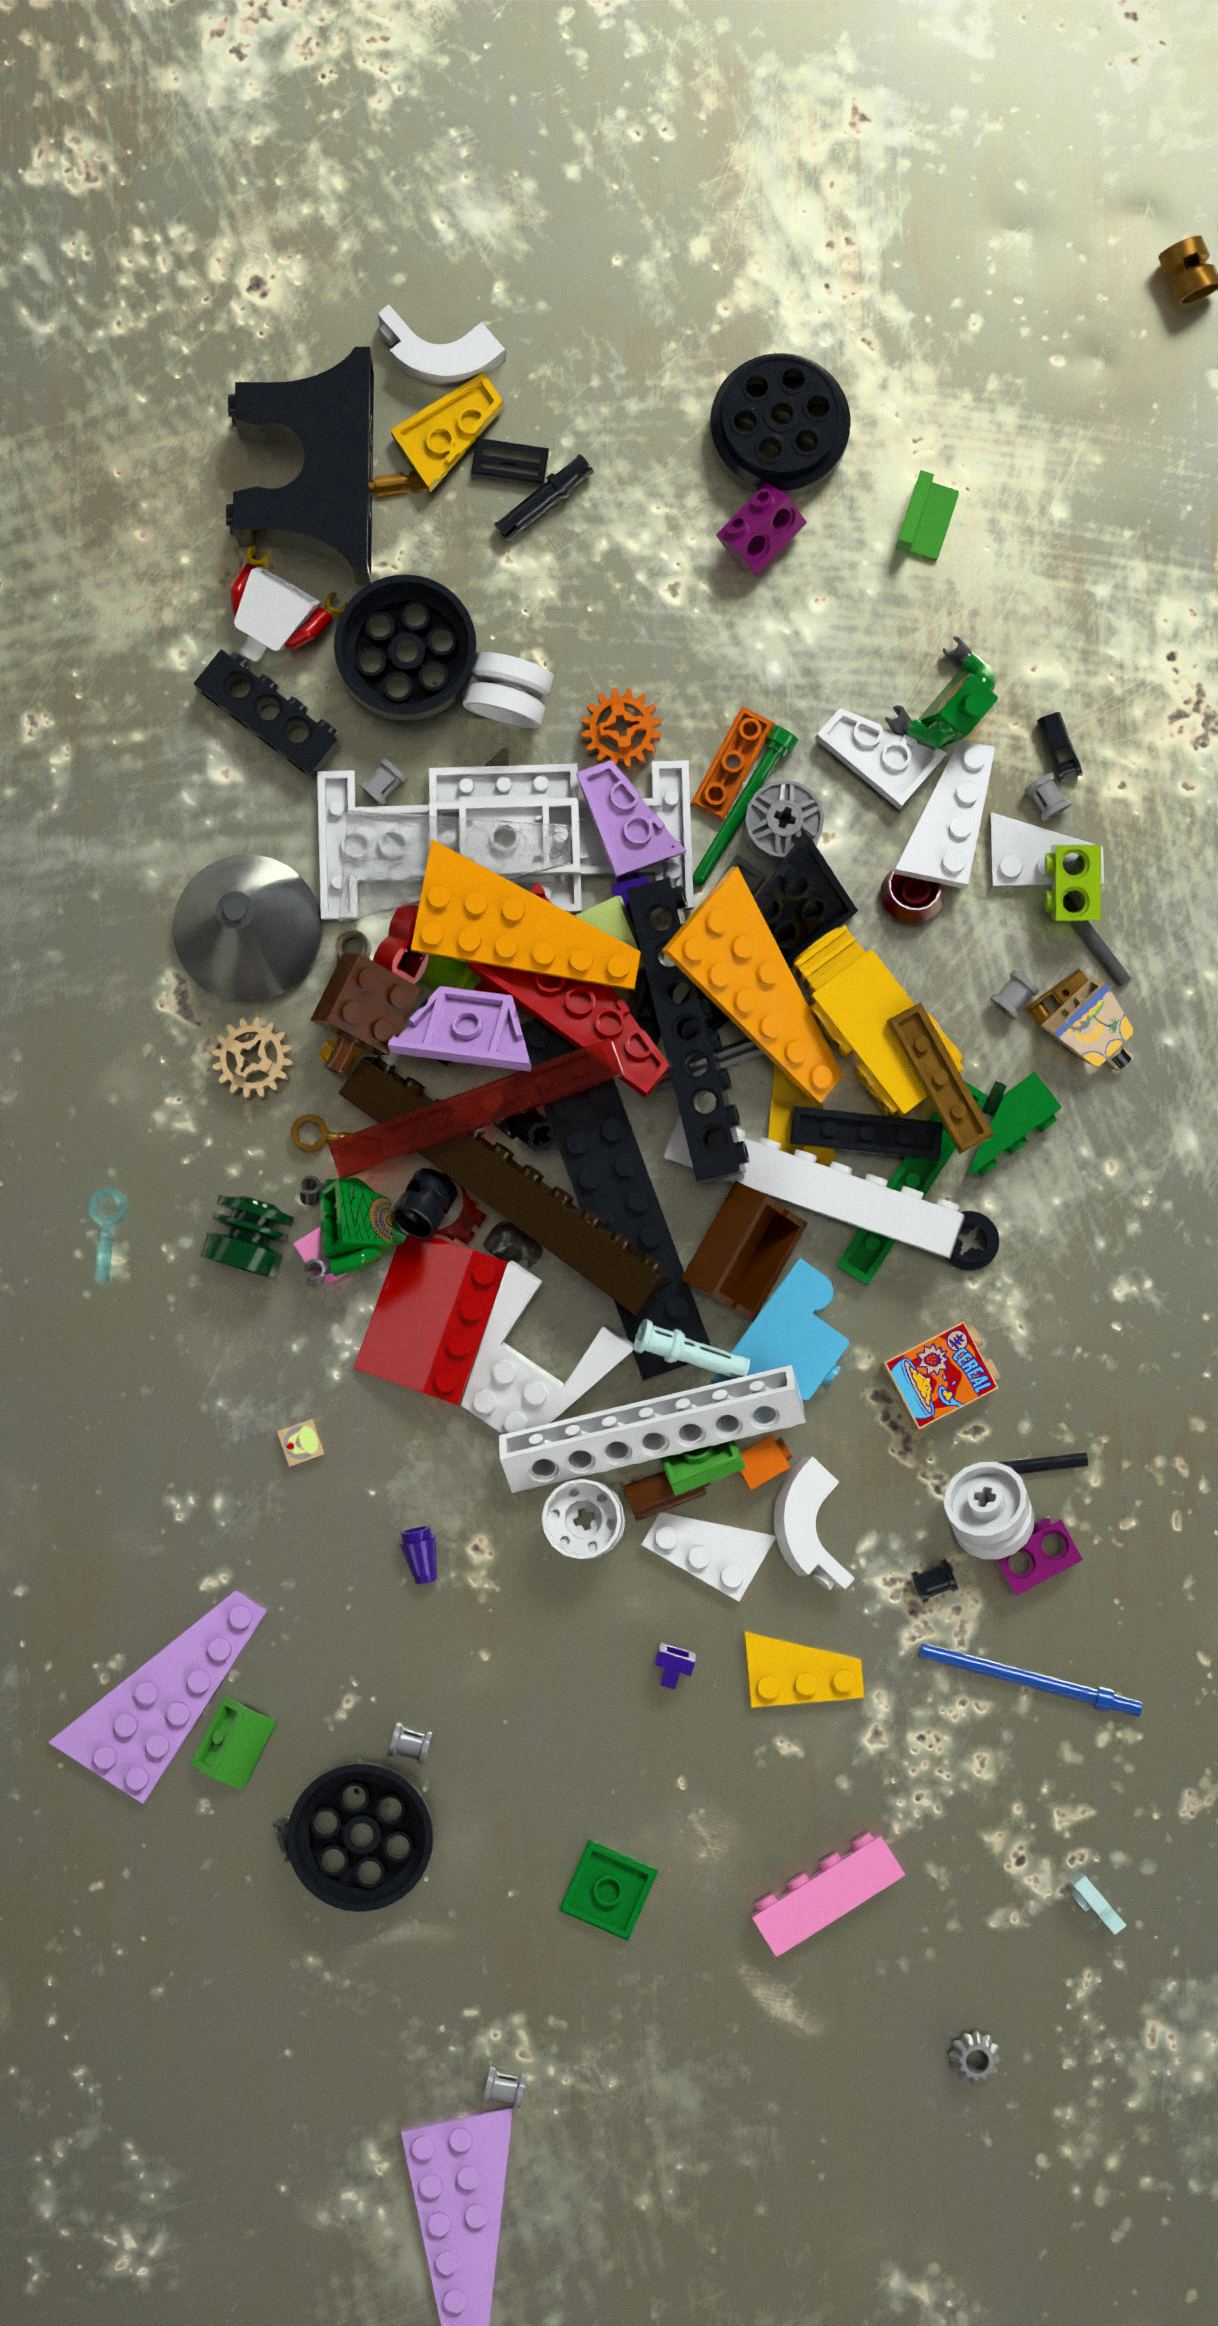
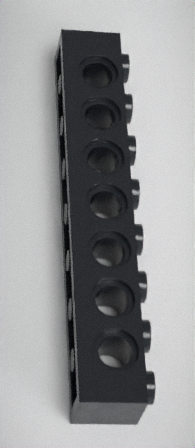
(709, 1165)

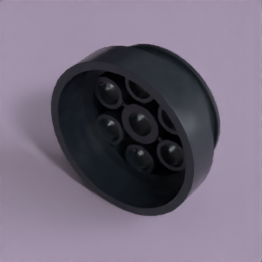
(793, 470)
(391, 602)
(345, 1886)

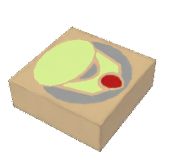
(301, 1442)

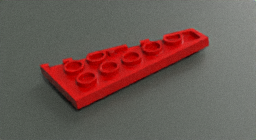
(583, 1016)

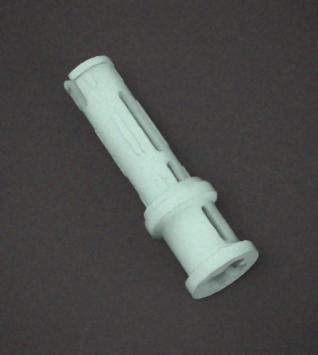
(675, 1347)

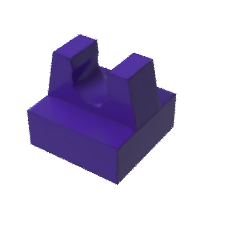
(674, 1662)

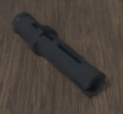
(543, 498)

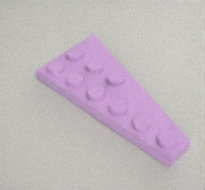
(149, 1715)
(458, 2195)

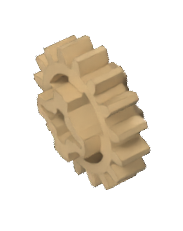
(242, 1073)

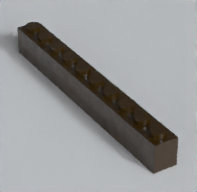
(516, 1192)

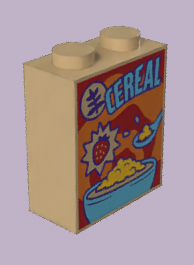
(941, 1374)

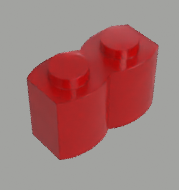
(395, 950)

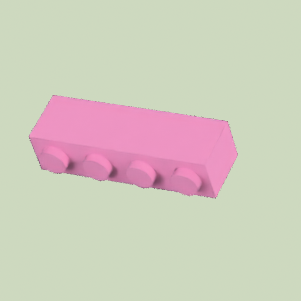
(827, 1893)

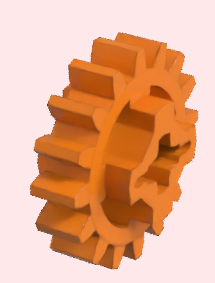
(636, 727)

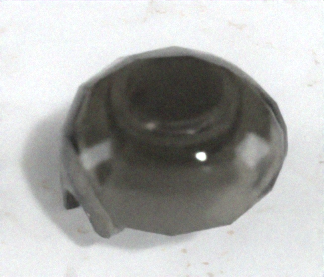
(511, 1243)

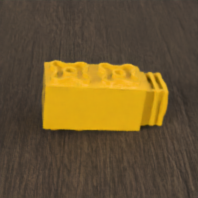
(851, 1004)

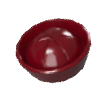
(911, 898)

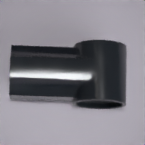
(530, 1129)

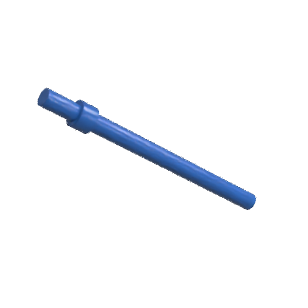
(1102, 1699)

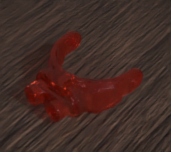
(468, 1218)

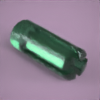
(994, 1098)

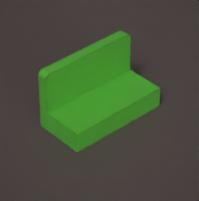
(927, 517)
(233, 1743)

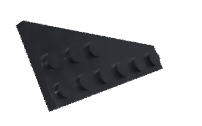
(799, 907)

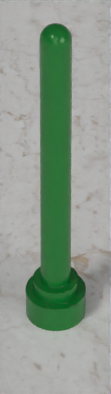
(779, 743)

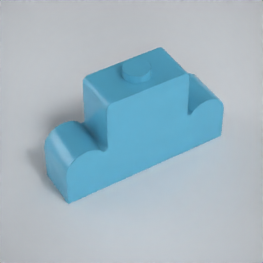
(792, 1335)

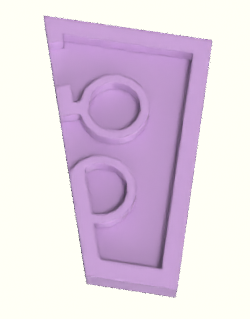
(625, 824)

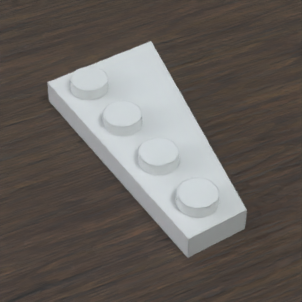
(949, 827)

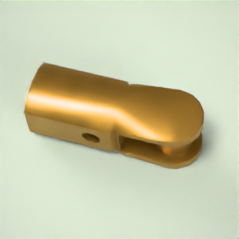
(1059, 994)

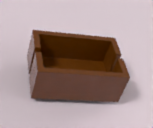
(744, 1251)

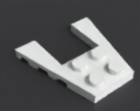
(510, 1388)

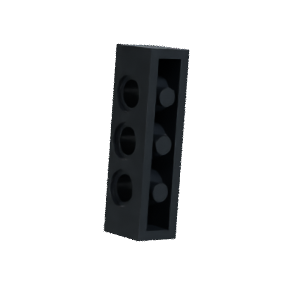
(216, 685)

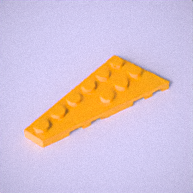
(494, 922)
(743, 972)

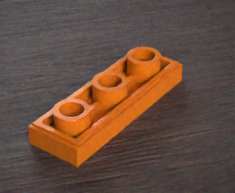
(723, 783)

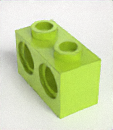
(1085, 882)

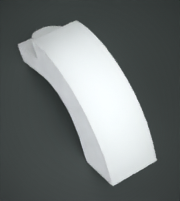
(440, 363)
(796, 1524)

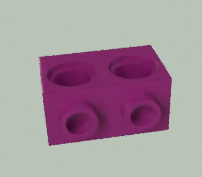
(761, 528)
(1040, 1565)

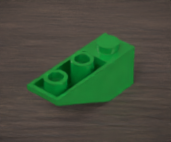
(1018, 1112)

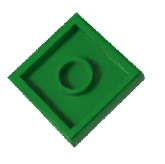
(608, 1889)

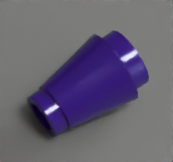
(420, 1553)

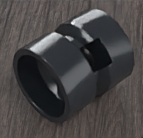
(424, 1203)

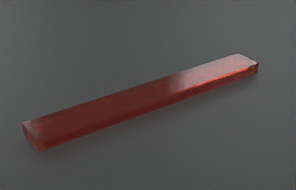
(476, 1108)

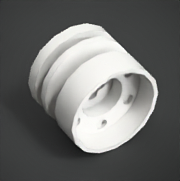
(565, 1507)

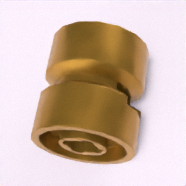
(1196, 281)

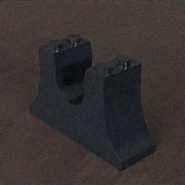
(329, 501)

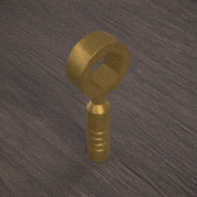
(325, 1134)

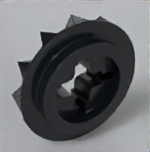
(986, 1236)

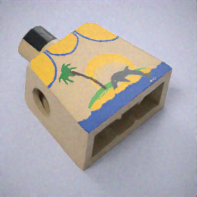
(1093, 1026)

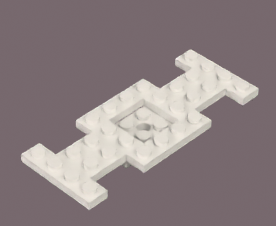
(514, 794)

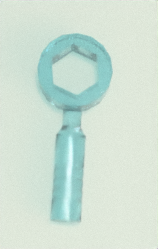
(105, 1240)

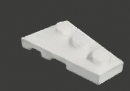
(710, 1551)

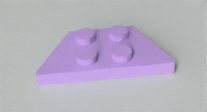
(466, 1029)

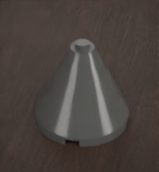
(247, 928)

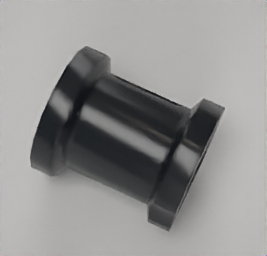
(934, 1581)

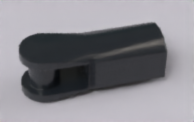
(1056, 742)

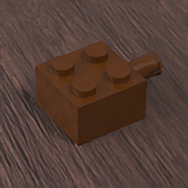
(363, 1009)

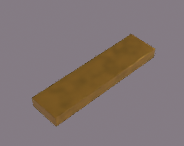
(940, 1078)

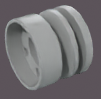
(761, 827)

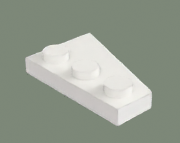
(880, 757)
(1020, 852)

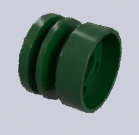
(247, 1236)

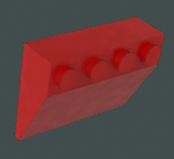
(431, 1317)

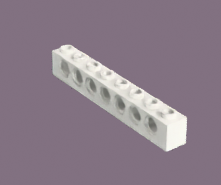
(651, 1429)

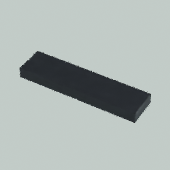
(866, 1133)

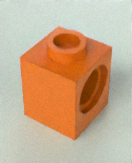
(764, 1461)

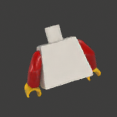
(275, 610)

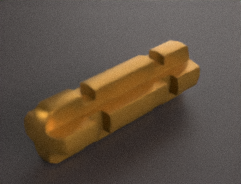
(396, 484)

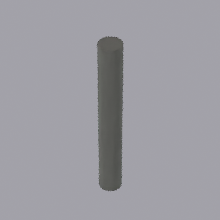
(1098, 945)

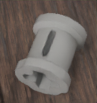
(382, 782)
(1047, 796)
(1014, 994)
(410, 1743)
(504, 2087)

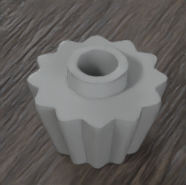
(984, 2067)

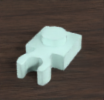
(1088, 1897)

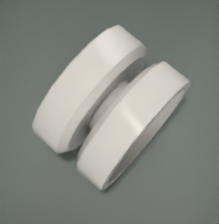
(508, 690)
(989, 1510)

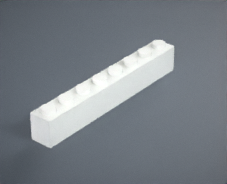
(837, 1192)

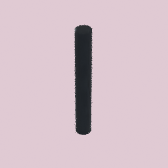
(1048, 1463)

